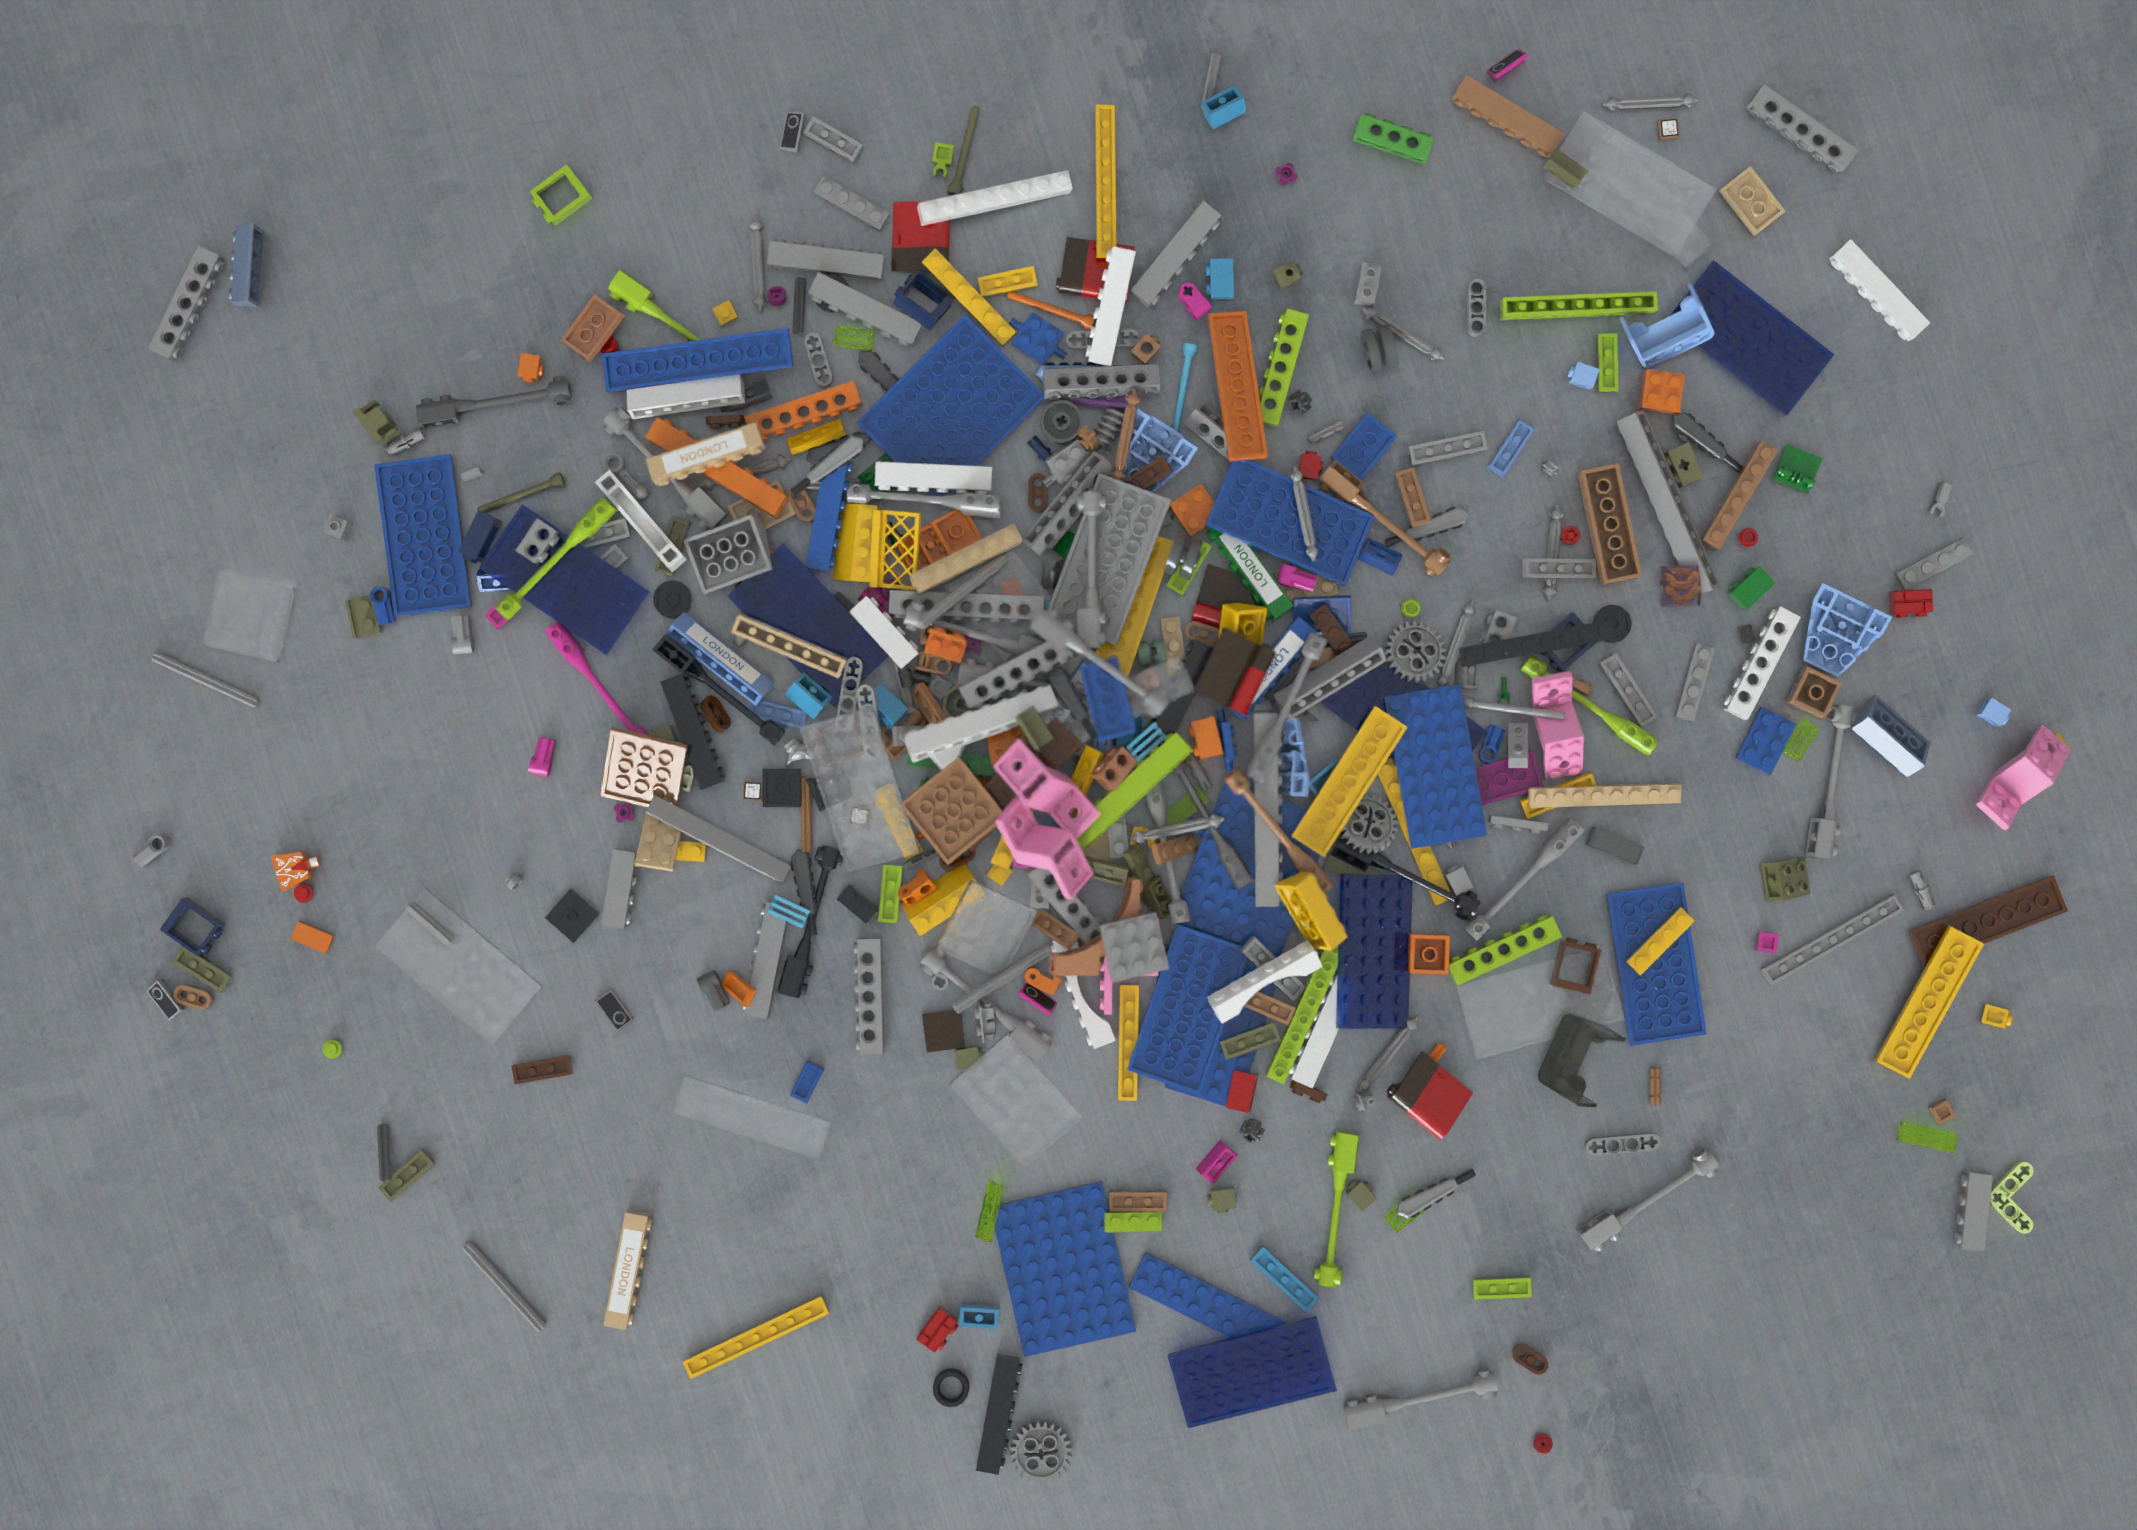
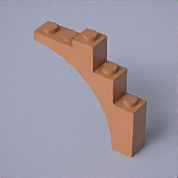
(1086, 958)

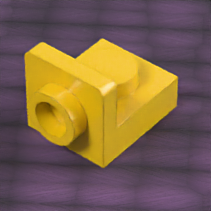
(1997, 1016)

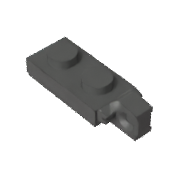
(754, 393)

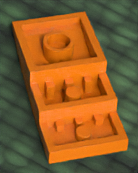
(942, 538)

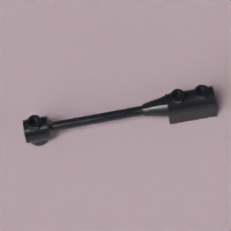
(688, 665)
(1464, 904)
(797, 966)

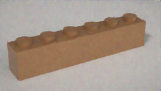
(1508, 116)
(1738, 495)

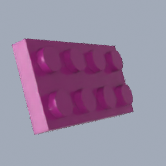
(1500, 782)

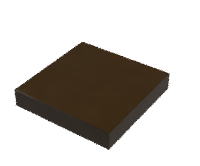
(943, 1031)

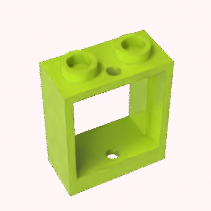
(570, 208)

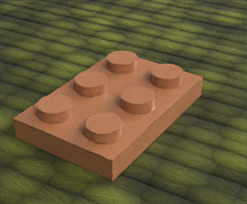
(592, 328)

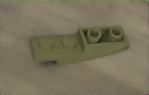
(1153, 891)

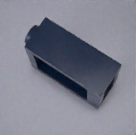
(929, 289)
(480, 537)
(1555, 662)
(176, 916)

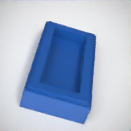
(807, 1081)

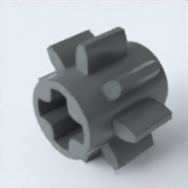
(1300, 402)
(1252, 1130)

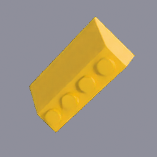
(854, 544)
(1244, 620)
(941, 902)
(1311, 911)

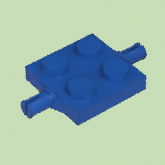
(1038, 338)
(1226, 733)

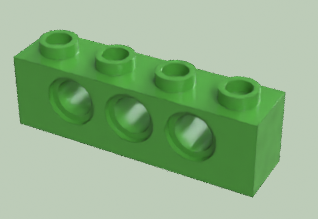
(1382, 141)

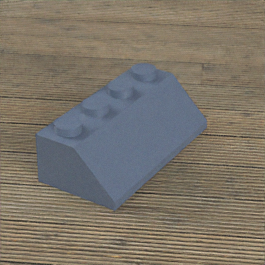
(246, 265)
(1892, 736)

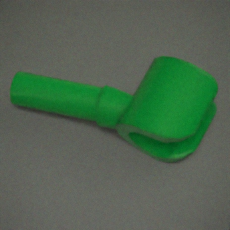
(1504, 694)

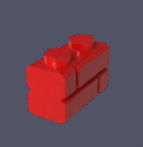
(1911, 601)
(937, 1329)

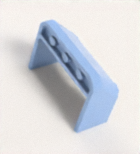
(1671, 334)

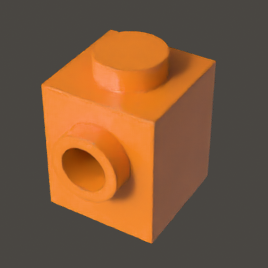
(530, 367)

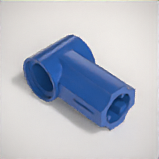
(383, 608)
(1491, 742)

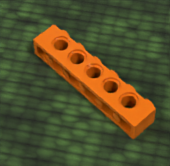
(811, 402)

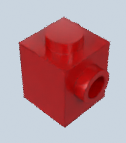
(1310, 465)

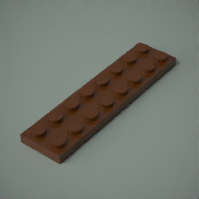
(1051, 754)
(1994, 916)

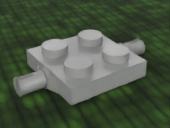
(1066, 462)

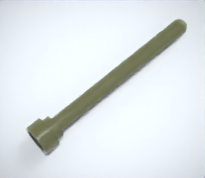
(956, 186)
(556, 481)

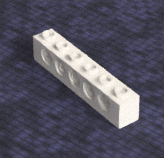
(1788, 623)

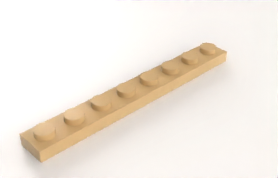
(1604, 795)

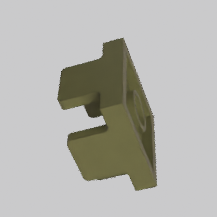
(377, 423)

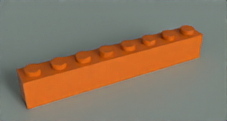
(729, 475)

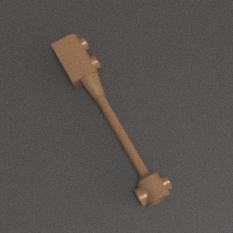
(1348, 488)
(1301, 861)

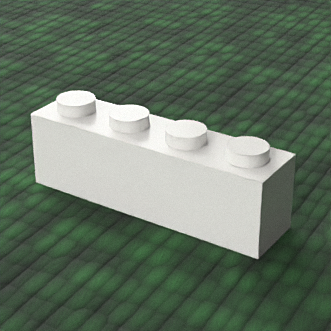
(883, 632)

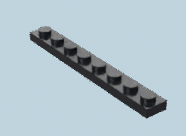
(1536, 643)

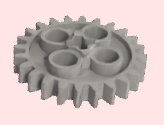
(1404, 664)
(1383, 828)
(1043, 1468)

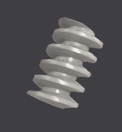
(1108, 427)

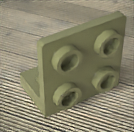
(1785, 879)

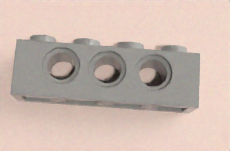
(1209, 426)

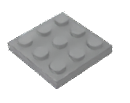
(1133, 947)

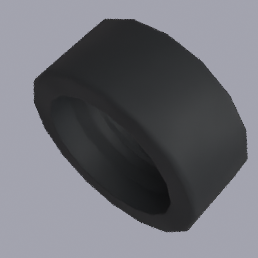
(951, 1373)

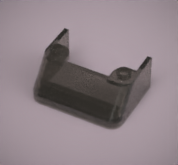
(1567, 1054)

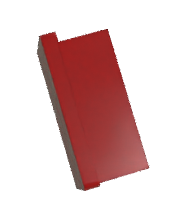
(1242, 1091)

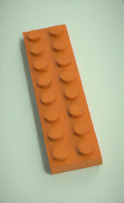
(1237, 386)

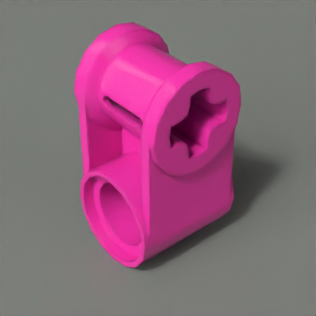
(1196, 302)

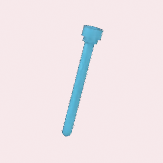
(1189, 351)

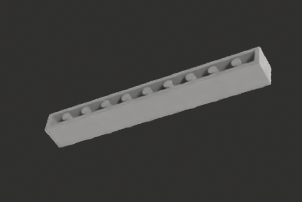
(1666, 497)
(1266, 841)

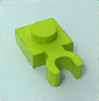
(942, 156)

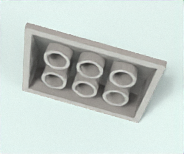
(729, 553)

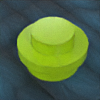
(1410, 608)
(332, 1049)

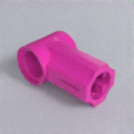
(1292, 577)
(541, 761)

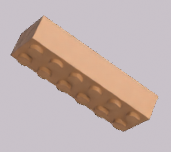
(1609, 524)

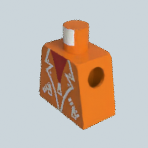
(294, 868)

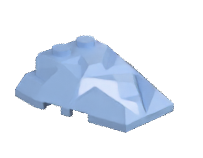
(1151, 440)
(1840, 630)
(1294, 764)

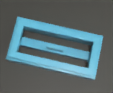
(1140, 736)
(781, 916)

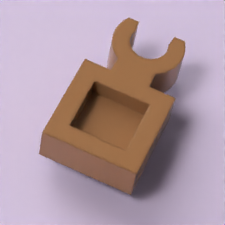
(1088, 438)

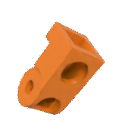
(917, 888)
(1035, 978)

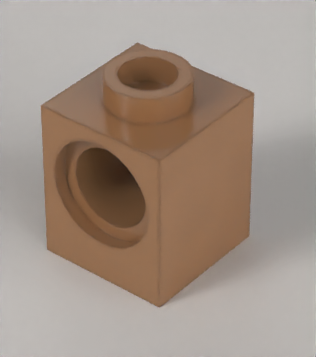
(1144, 357)

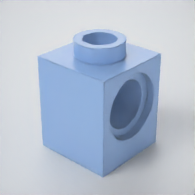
(1583, 375)
(1994, 712)

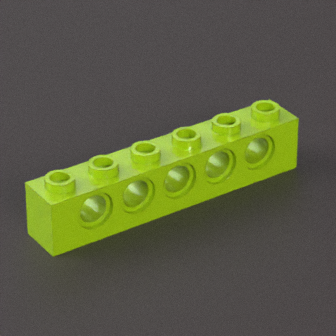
(1298, 321)
(1550, 933)

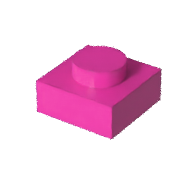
(495, 617)
(1767, 942)

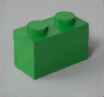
(1751, 588)

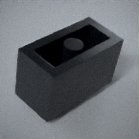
(858, 903)

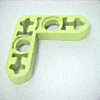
(2005, 1194)

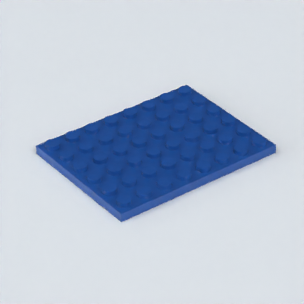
(952, 403)
(1210, 893)
(1063, 1269)

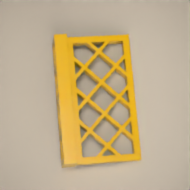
(879, 545)

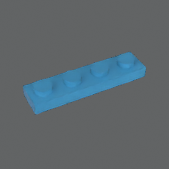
(1284, 1279)

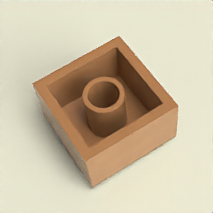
(1813, 692)

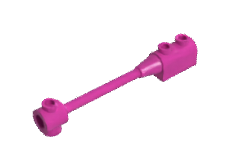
(574, 654)

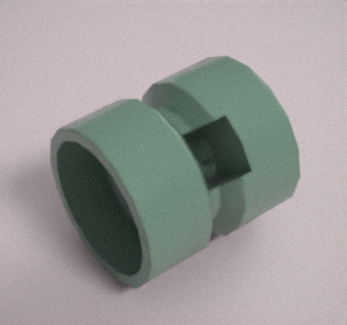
(1144, 652)

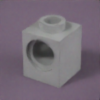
(337, 527)
(1458, 879)

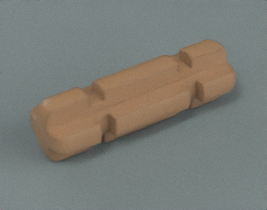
(1655, 1086)

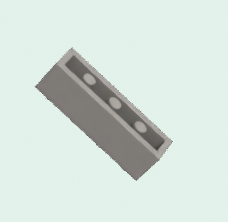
(619, 889)
(1974, 1210)

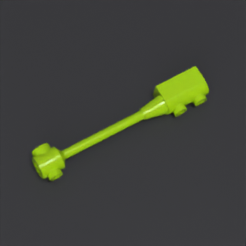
(639, 298)
(584, 528)
(1623, 727)
(1342, 1163)

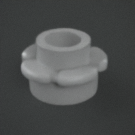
(1550, 468)
(513, 881)

